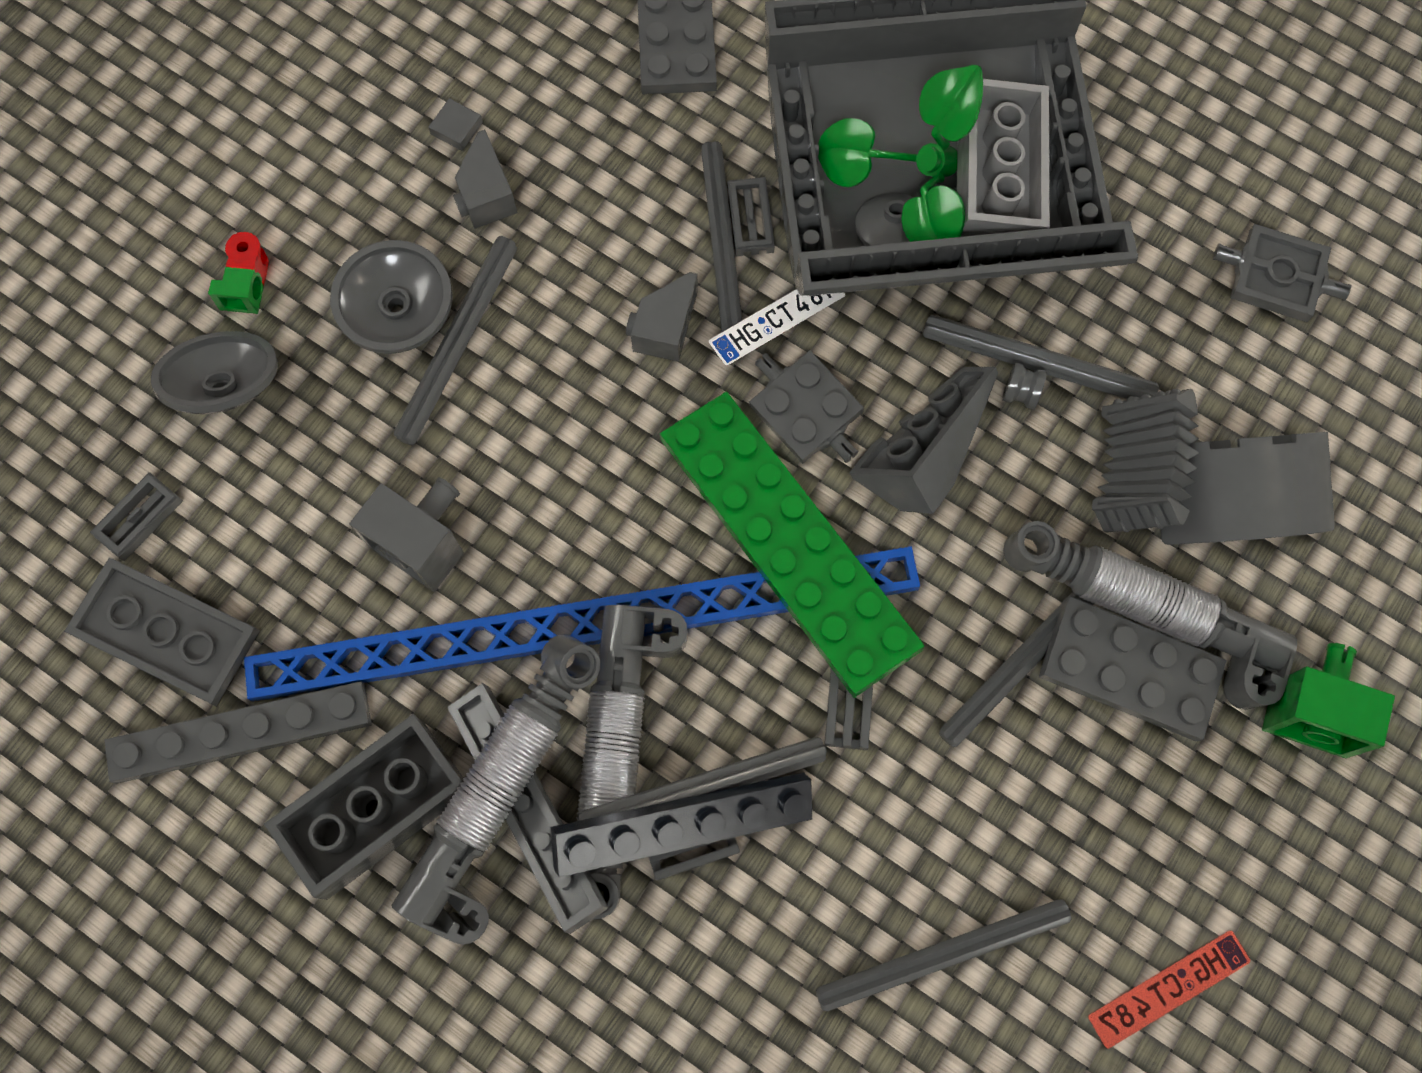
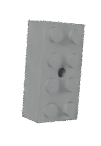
(1006, 161)

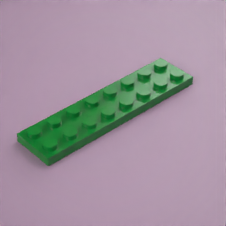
(792, 544)

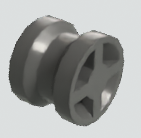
(1024, 386)

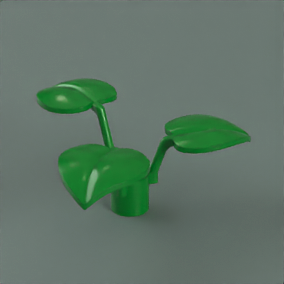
(952, 106)

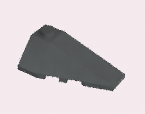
(925, 456)

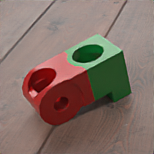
(243, 275)

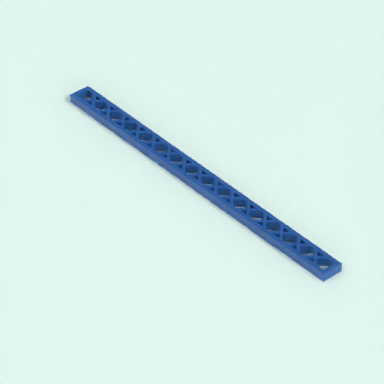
(509, 621)

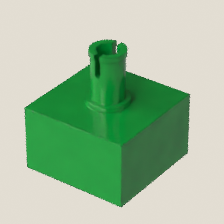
(1330, 710)

